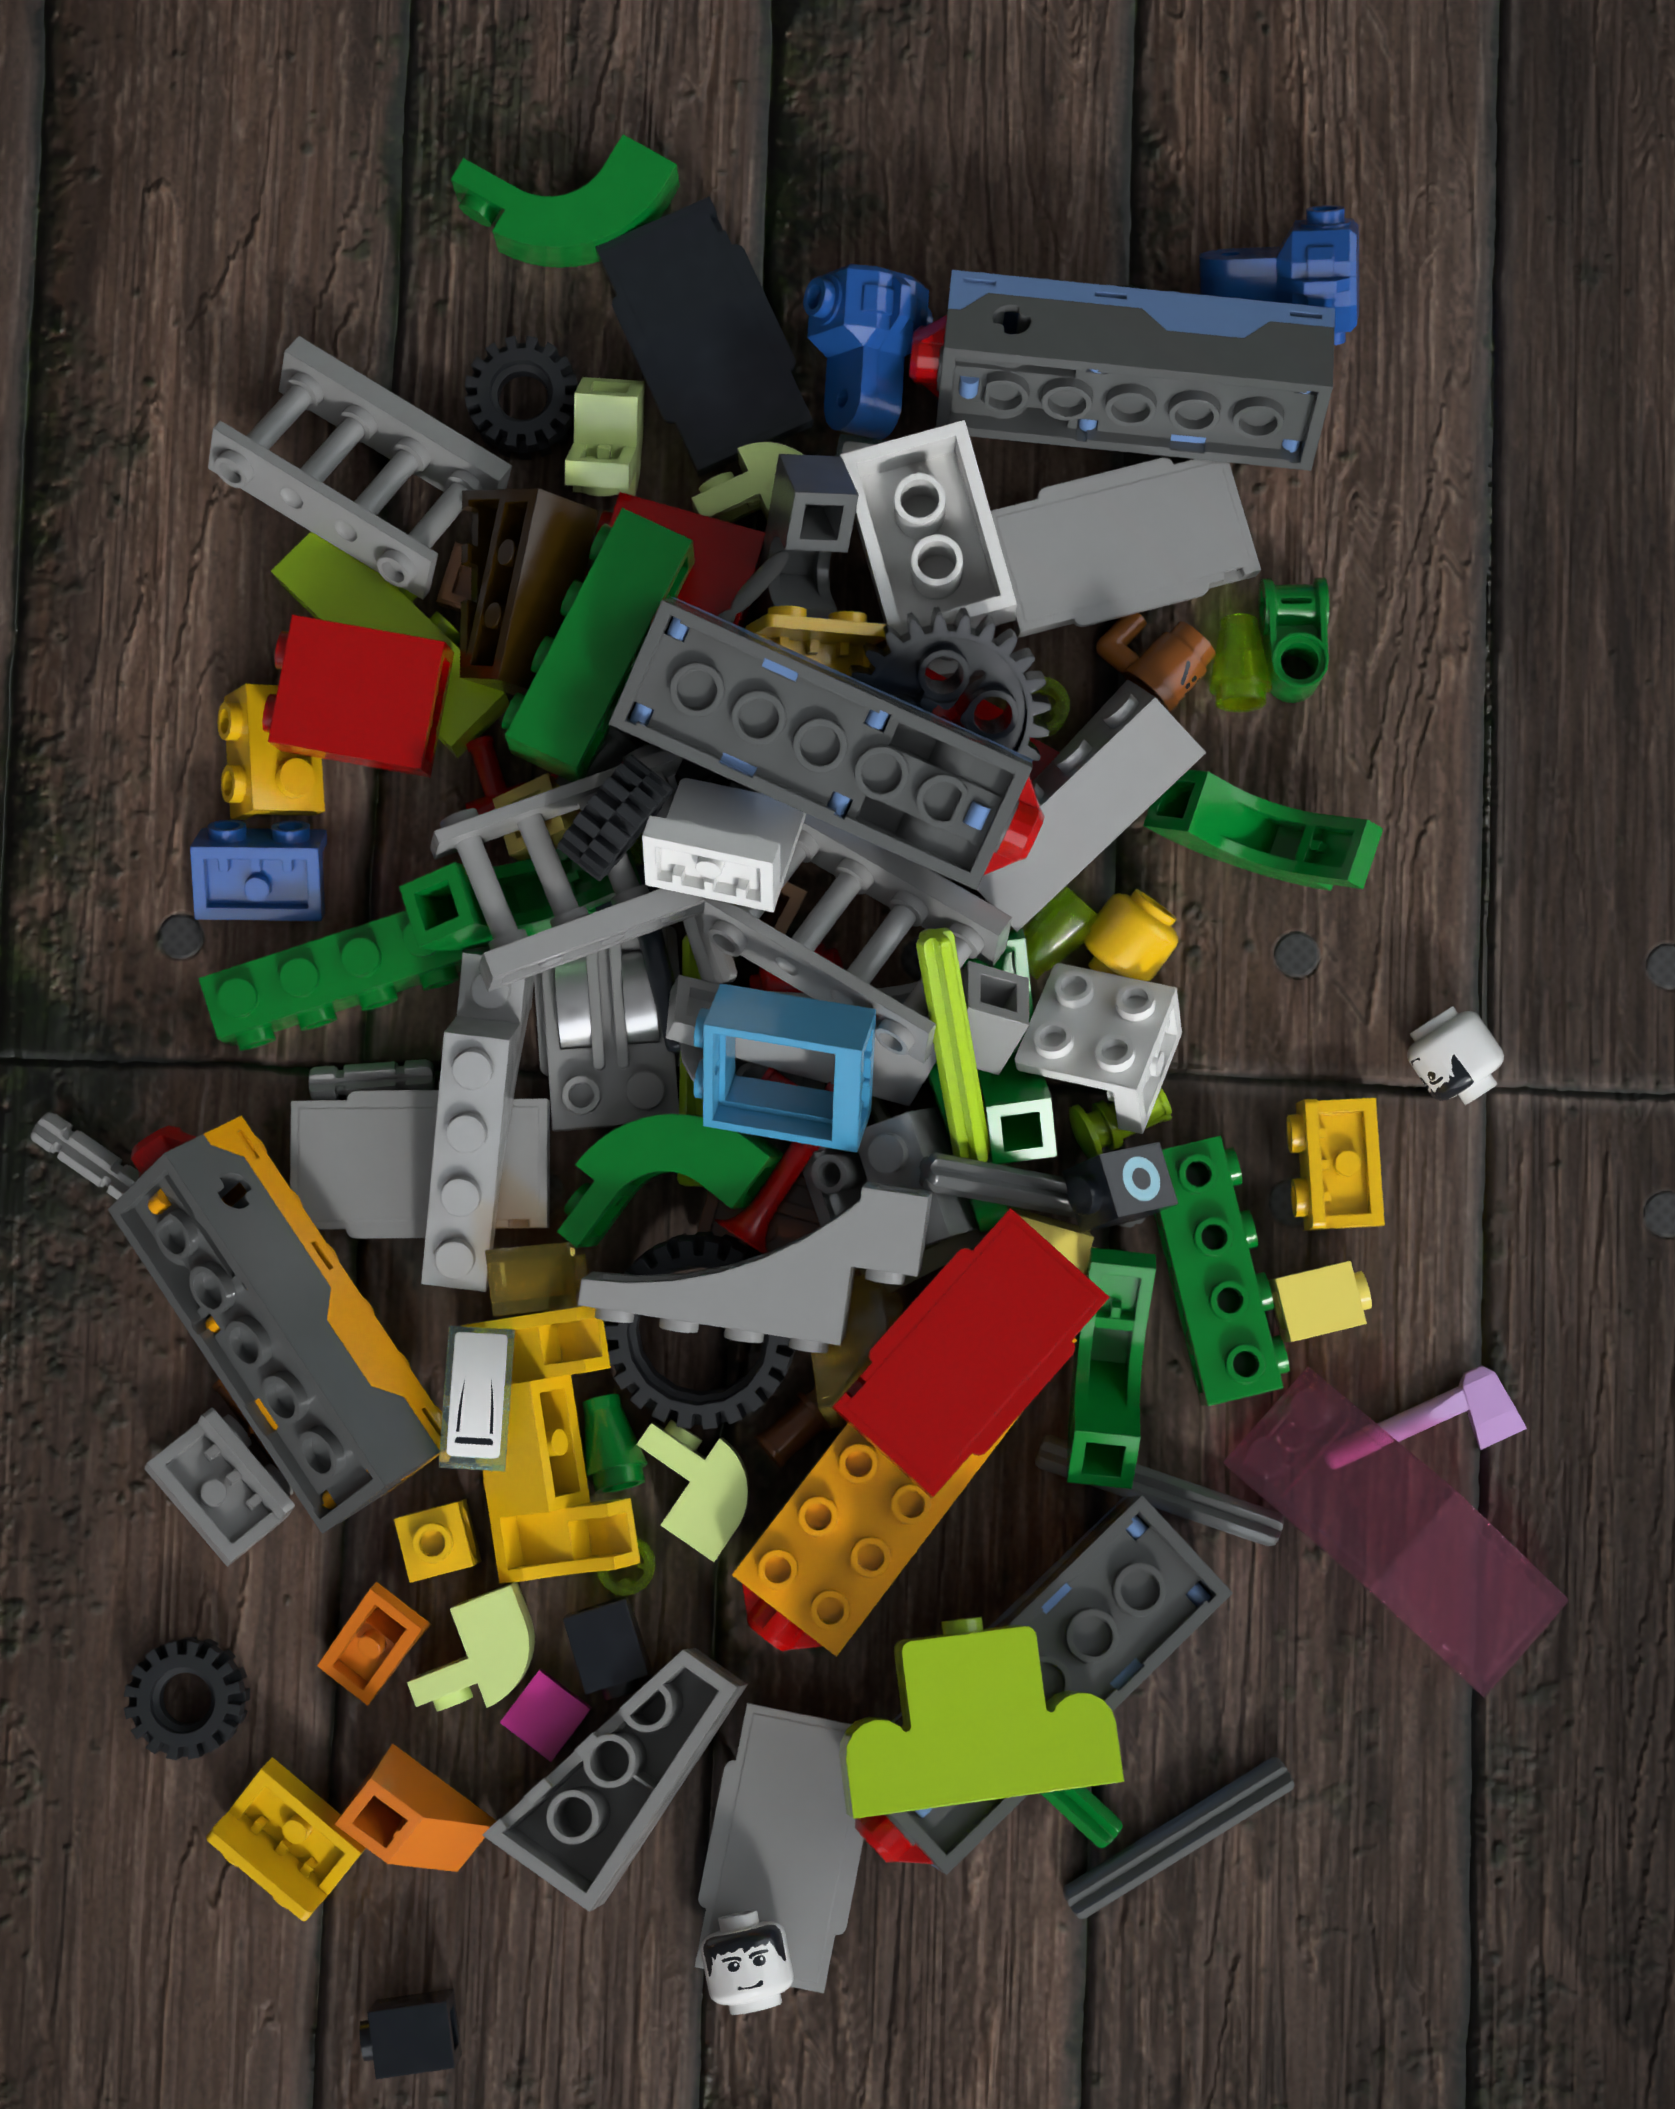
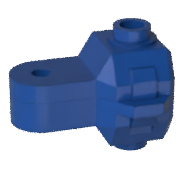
(1311, 268)
(864, 329)

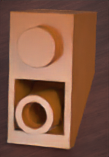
(413, 1816)

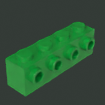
(597, 645)
(322, 978)
(1215, 1279)

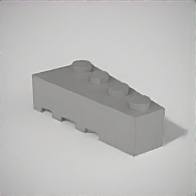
(1092, 795)
(608, 1795)

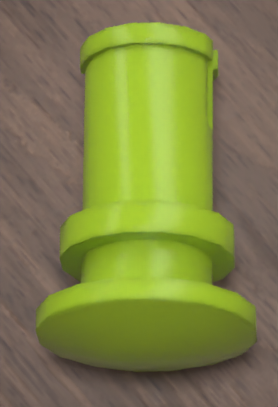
(1100, 1126)

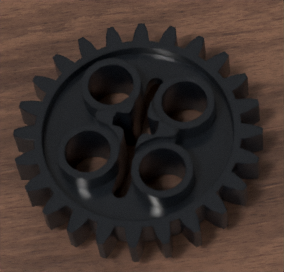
(903, 662)

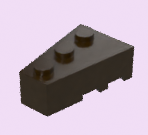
(521, 565)

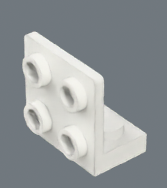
(722, 844)
(1104, 1036)

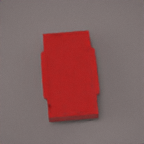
(970, 1353)

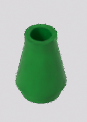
(610, 1446)

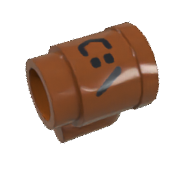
(1166, 667)

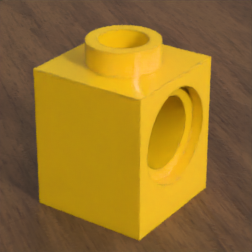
(437, 1540)

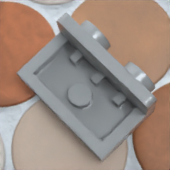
(222, 1485)

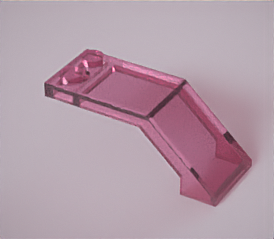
(1397, 1530)

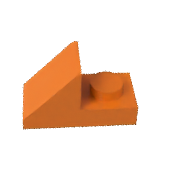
(373, 1643)

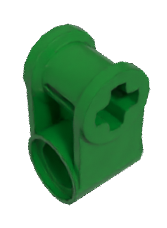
(1294, 624)

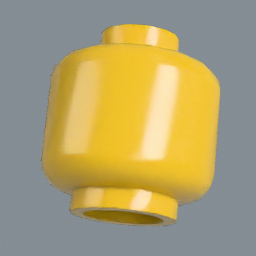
(1131, 936)

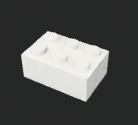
(929, 529)

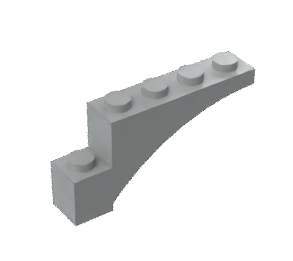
(996, 1015)
(473, 1125)
(787, 1292)

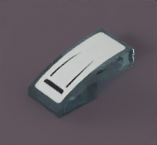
(476, 1398)

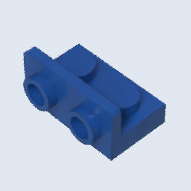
(258, 872)

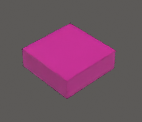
(545, 1714)

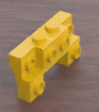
(542, 1498)

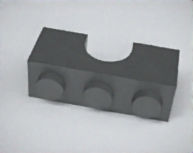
(809, 518)

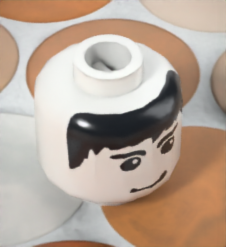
(1455, 1056)
(747, 1963)

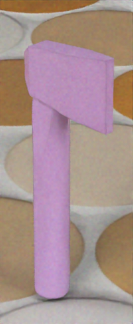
(1478, 1393)

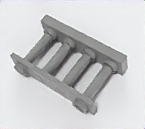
(365, 415)
(915, 899)
(573, 930)

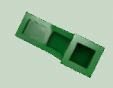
(565, 228)
(1263, 835)
(450, 918)
(1016, 1101)
(627, 1158)
(1108, 1371)

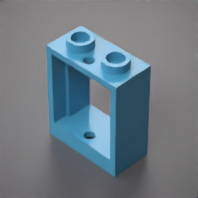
(778, 1108)

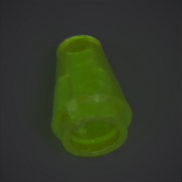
(1240, 667)
(1057, 931)

